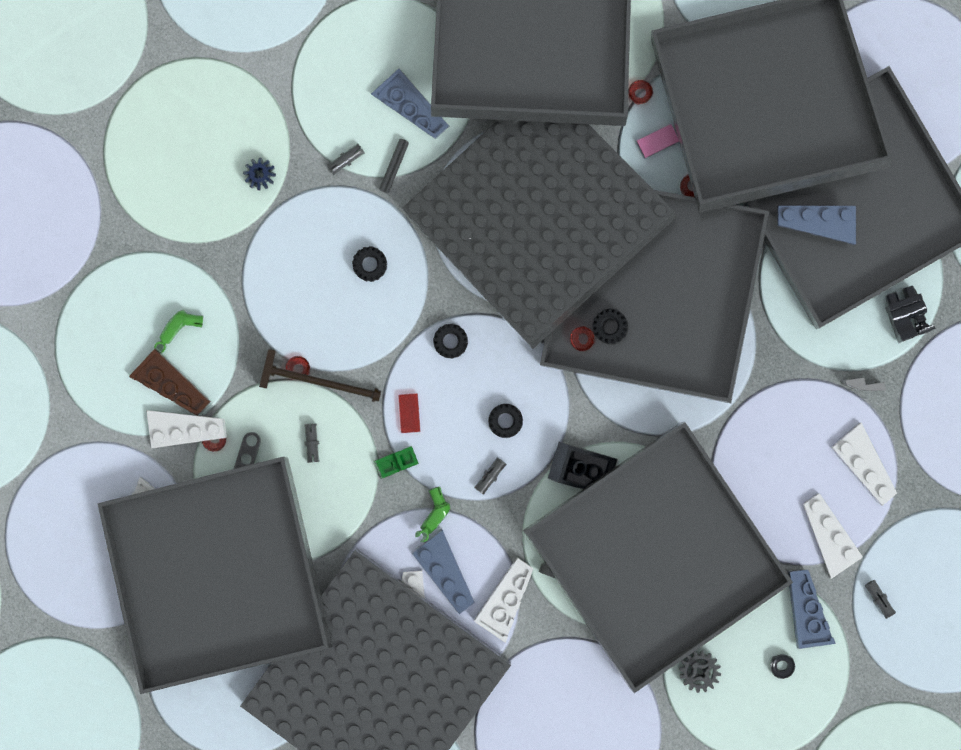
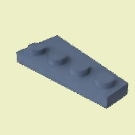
(408, 101)
(825, 221)
(443, 569)
(808, 618)

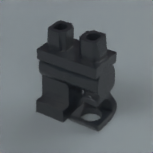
(902, 311)

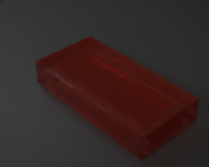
(409, 413)

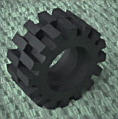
(369, 252)
(601, 318)
(450, 329)
(505, 432)

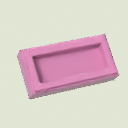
(657, 141)

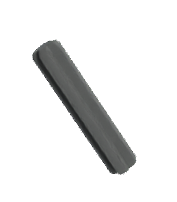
(394, 165)

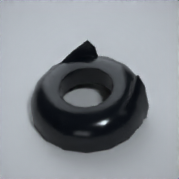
(782, 673)

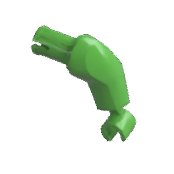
(175, 324)
(436, 516)

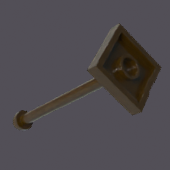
(271, 370)

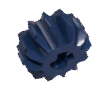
(265, 170)

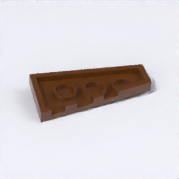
(169, 382)

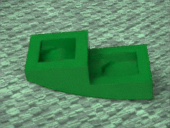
(396, 462)

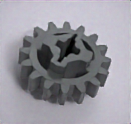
(692, 677)

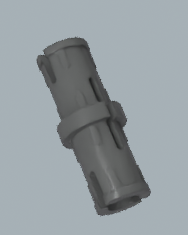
(345, 159)
(311, 443)
(490, 475)
(885, 607)

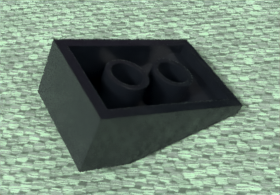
(579, 466)

